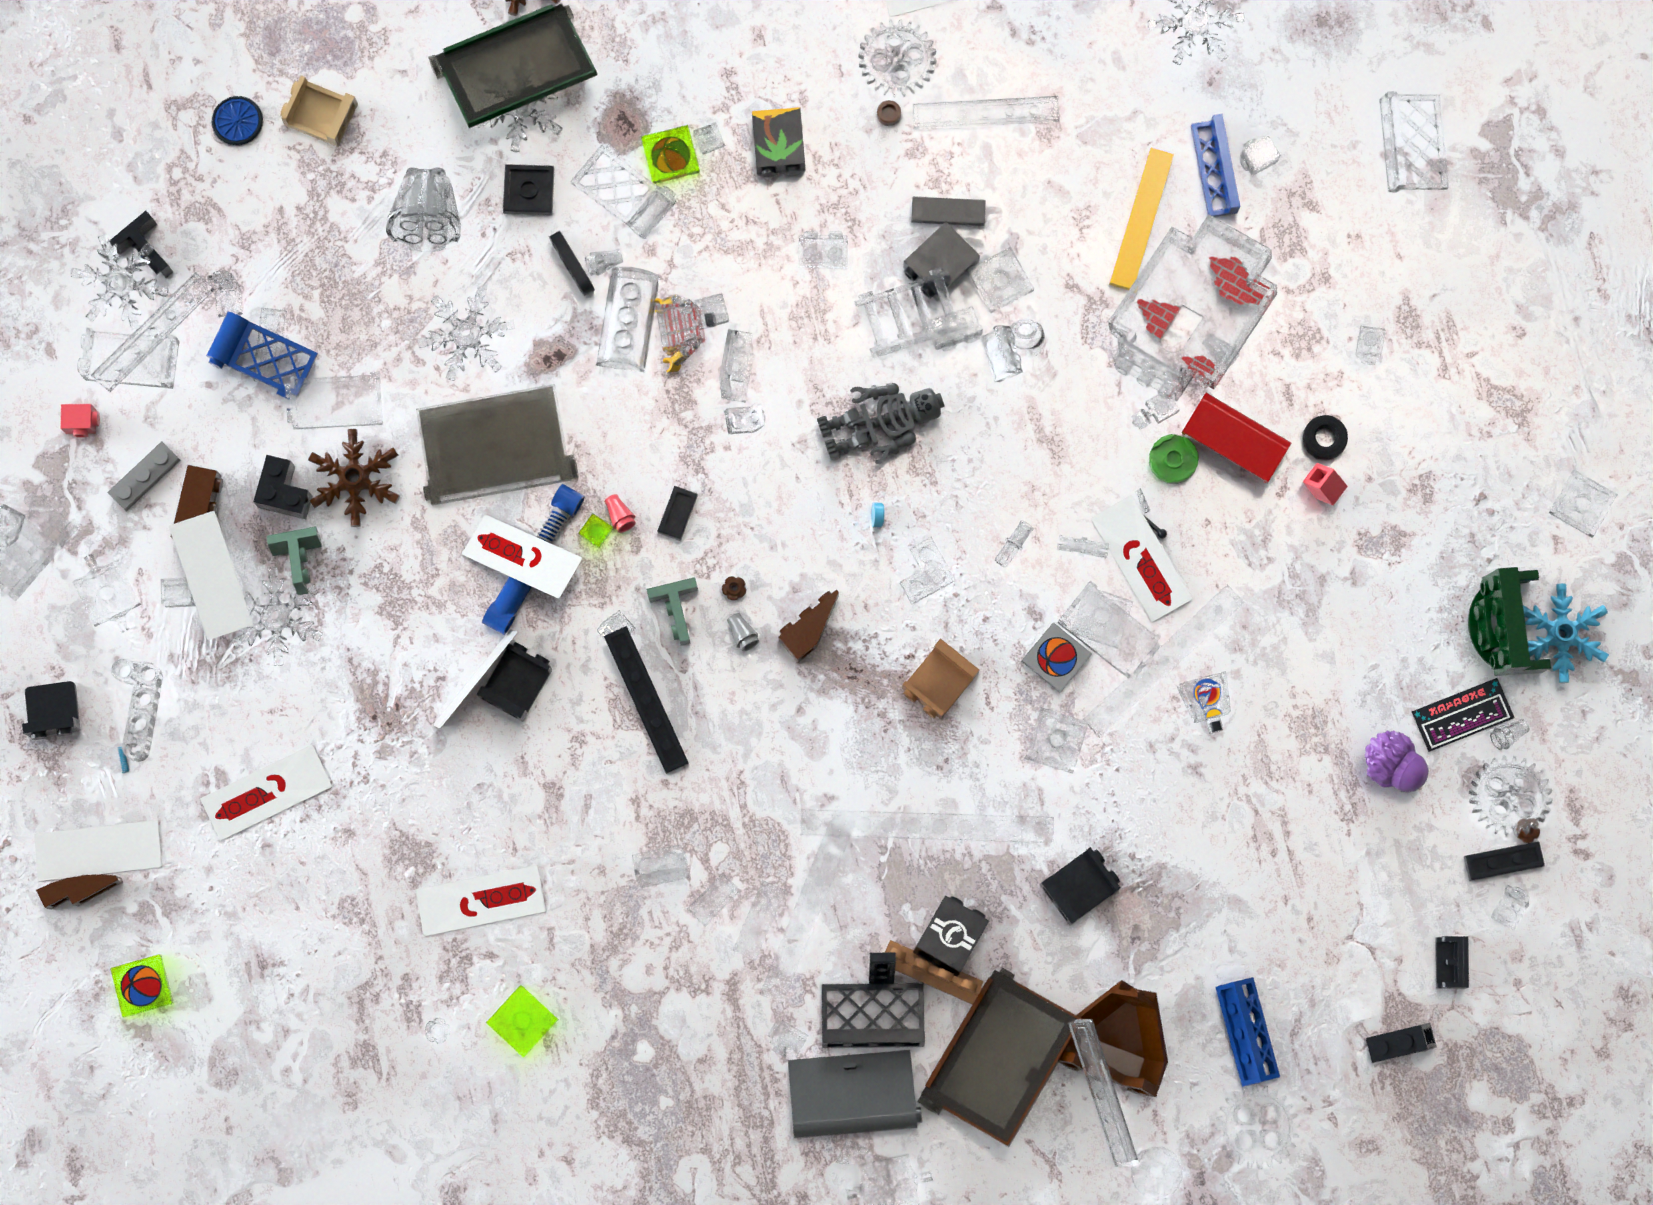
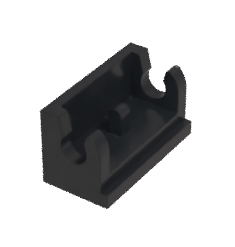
(1452, 962)

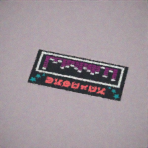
(1463, 714)

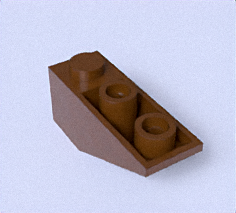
(806, 633)

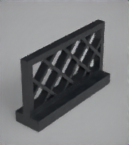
(873, 1037)

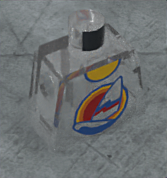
(1207, 700)

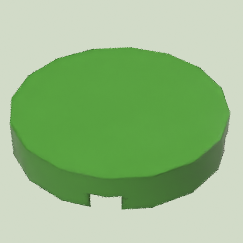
(1173, 459)

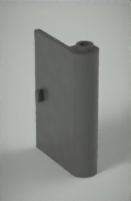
(854, 1100)

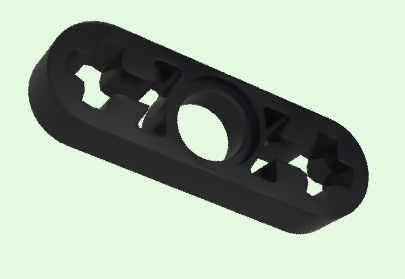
(571, 263)

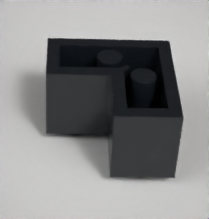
(275, 490)

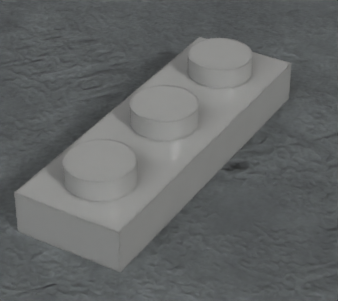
(143, 476)

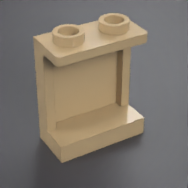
(318, 111)

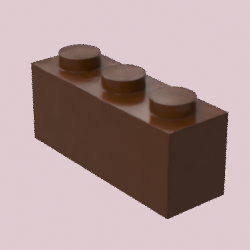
(198, 493)

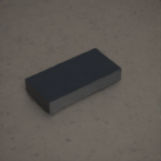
(677, 513)

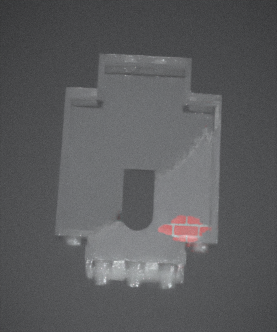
(1209, 275)

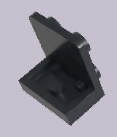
(51, 710)

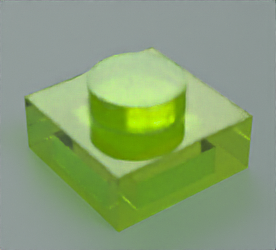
(595, 530)

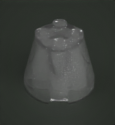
(424, 211)

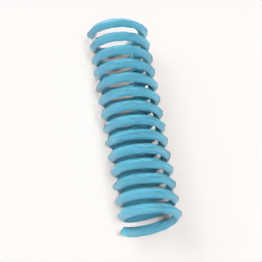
(121, 760)

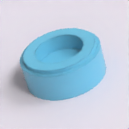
(877, 514)

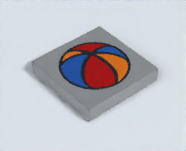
(1056, 657)

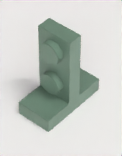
(296, 544)
(674, 607)

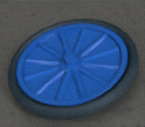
(237, 120)

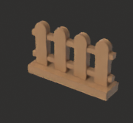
(962, 987)

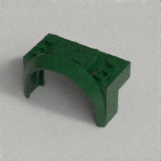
(1510, 631)

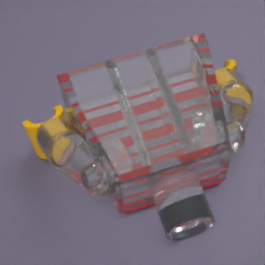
(681, 328)

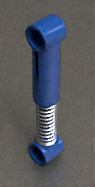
(503, 610)

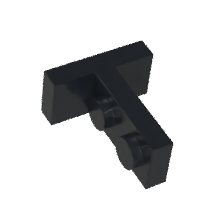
(133, 235)
(1401, 1042)

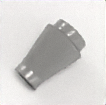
(743, 633)

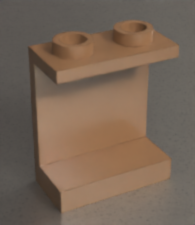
(940, 680)

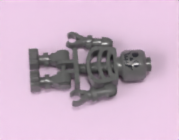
(923, 407)

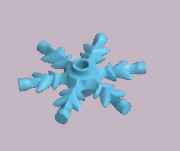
(1570, 630)

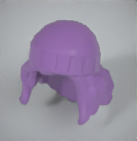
(1395, 763)

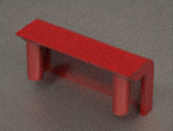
(1236, 437)

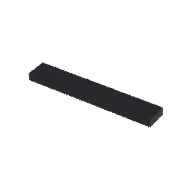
(646, 699)

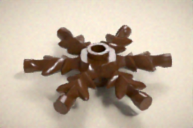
(352, 469)

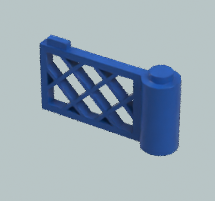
(231, 341)

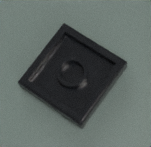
(528, 189)

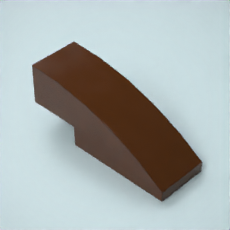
(76, 889)

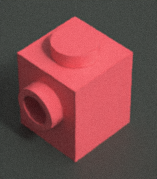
(79, 419)
(1325, 484)

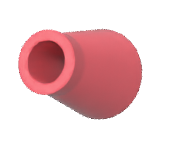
(620, 515)

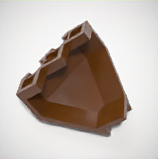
(1129, 1037)

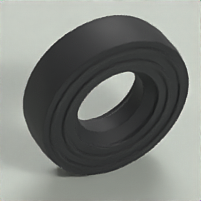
(1325, 422)

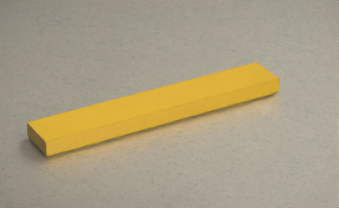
(1141, 218)

